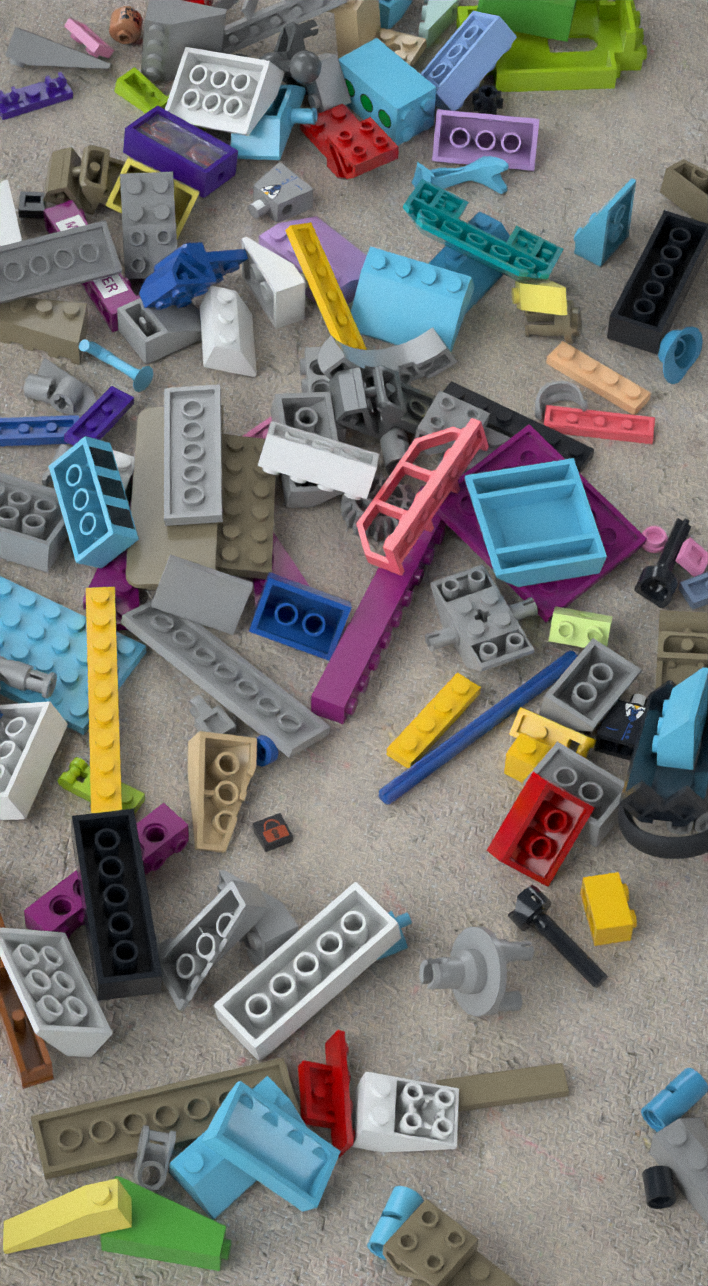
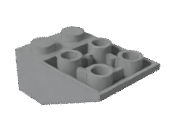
(158, 332)
(270, 931)

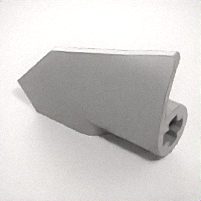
(59, 389)

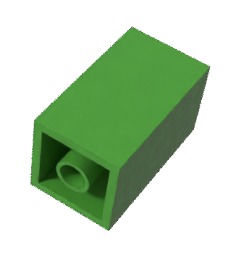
(534, 17)

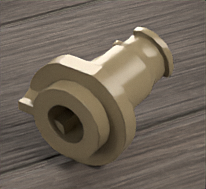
(564, 325)

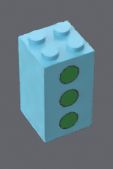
(388, 91)

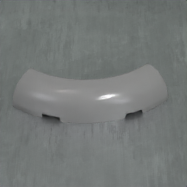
(417, 358)

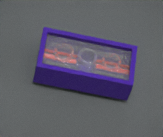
(181, 148)

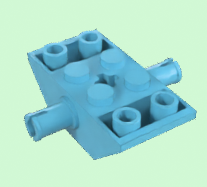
(273, 129)

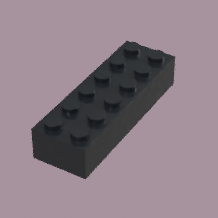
(659, 282)
(116, 905)

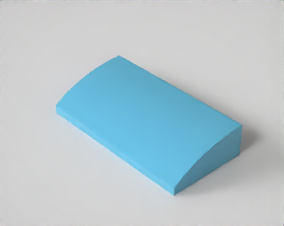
(272, 1147)

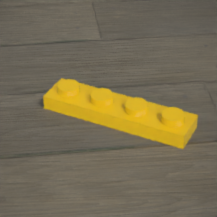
(433, 721)

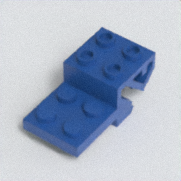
(188, 275)

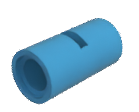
(675, 1099)

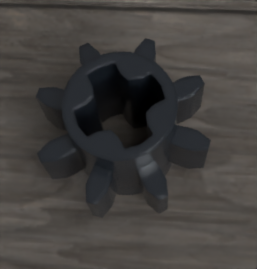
(487, 100)

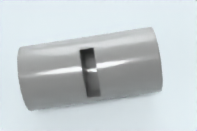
(394, 446)

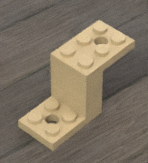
(360, 23)

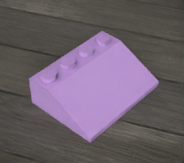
(342, 255)

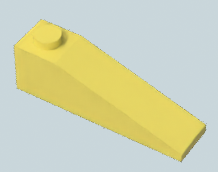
(540, 296)
(72, 1216)

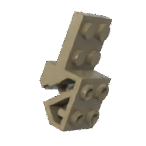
(83, 180)
(681, 645)
(440, 1252)

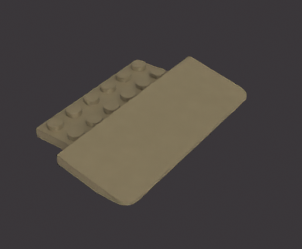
(236, 546)

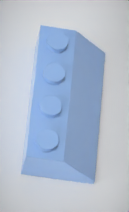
(467, 58)

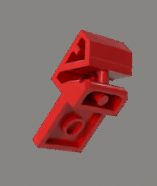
(350, 144)

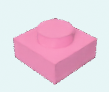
(692, 557)

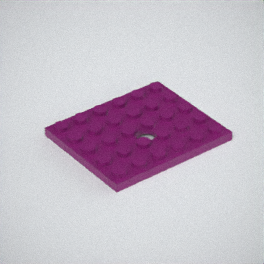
(530, 448)

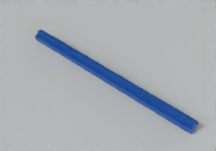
(475, 729)

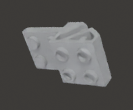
(147, 221)
(452, 412)

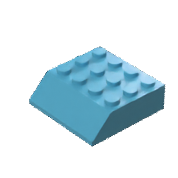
(537, 523)

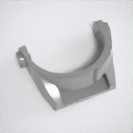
(556, 392)

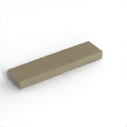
(509, 1086)

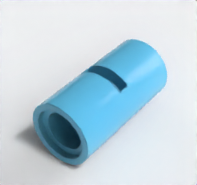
(398, 1209)

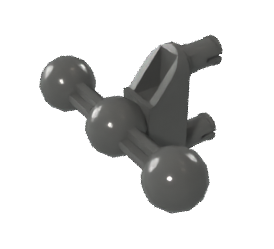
(292, 57)

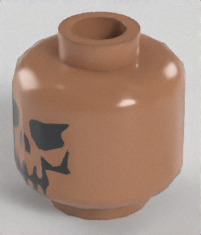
(125, 25)

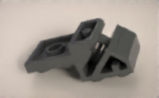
(377, 407)

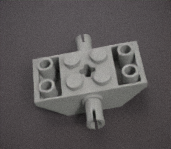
(479, 620)

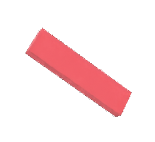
(600, 424)

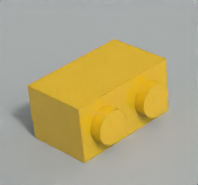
(607, 908)

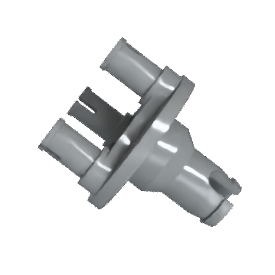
(478, 971)

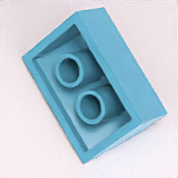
(682, 723)

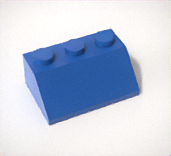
(300, 616)

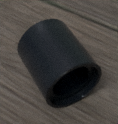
(659, 1187)

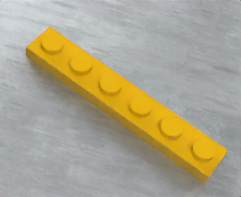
(324, 285)

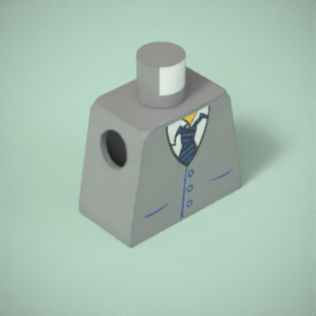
(280, 195)

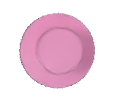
(655, 540)

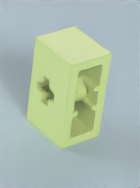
(579, 627)

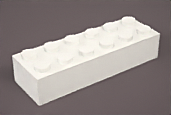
(307, 971)

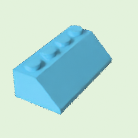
(212, 1178)

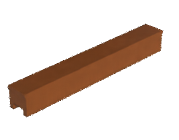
(26, 1047)

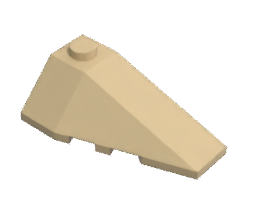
(218, 783)

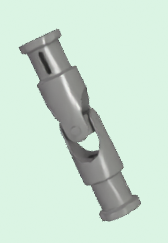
(24, 677)

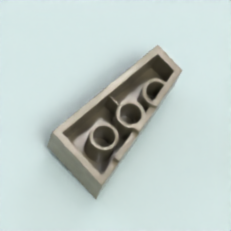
(687, 188)
(45, 326)

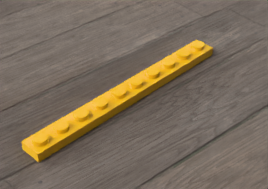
(103, 700)

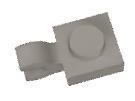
(209, 719)

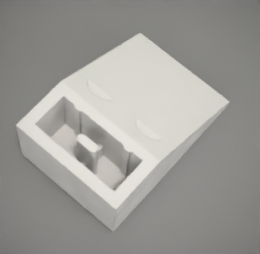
(404, 1115)

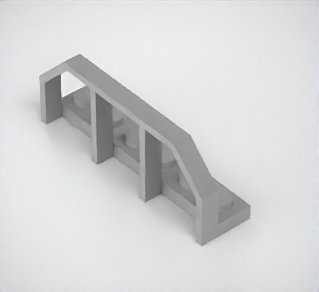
(268, 20)

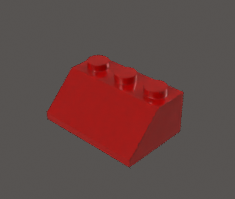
(540, 829)

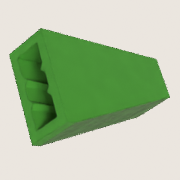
(168, 1232)

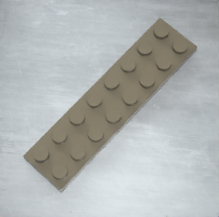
(111, 1127)

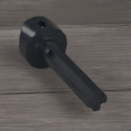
(657, 581)
(533, 913)

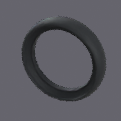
(658, 845)

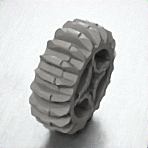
(382, 524)

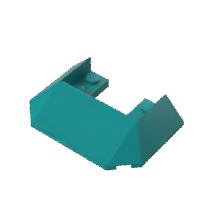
(438, 217)

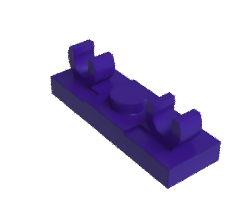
(34, 96)
(100, 416)

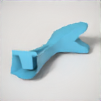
(483, 171)

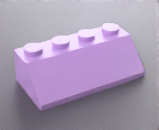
(469, 136)

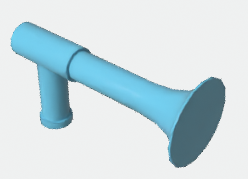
(140, 377)

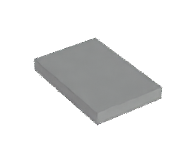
(201, 594)

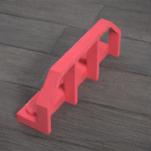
(427, 501)

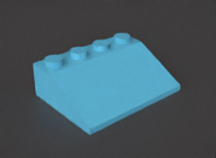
(407, 297)

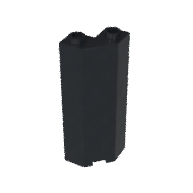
(661, 791)

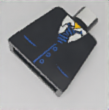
(621, 728)

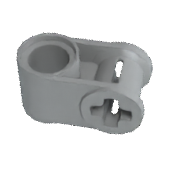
(153, 1155)

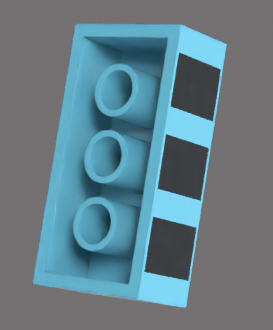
(93, 502)

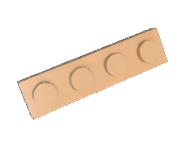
(598, 378)

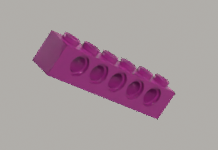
(158, 825)

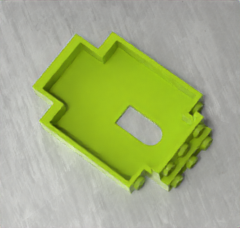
(534, 68)

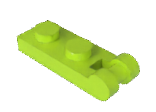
(78, 767)

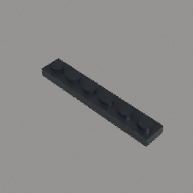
(511, 422)

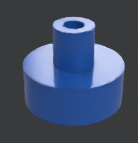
(266, 751)

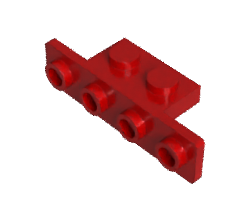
(326, 1093)

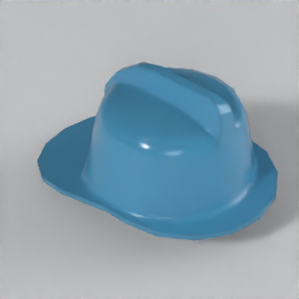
(679, 352)

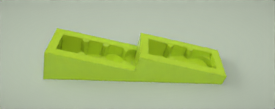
(140, 91)

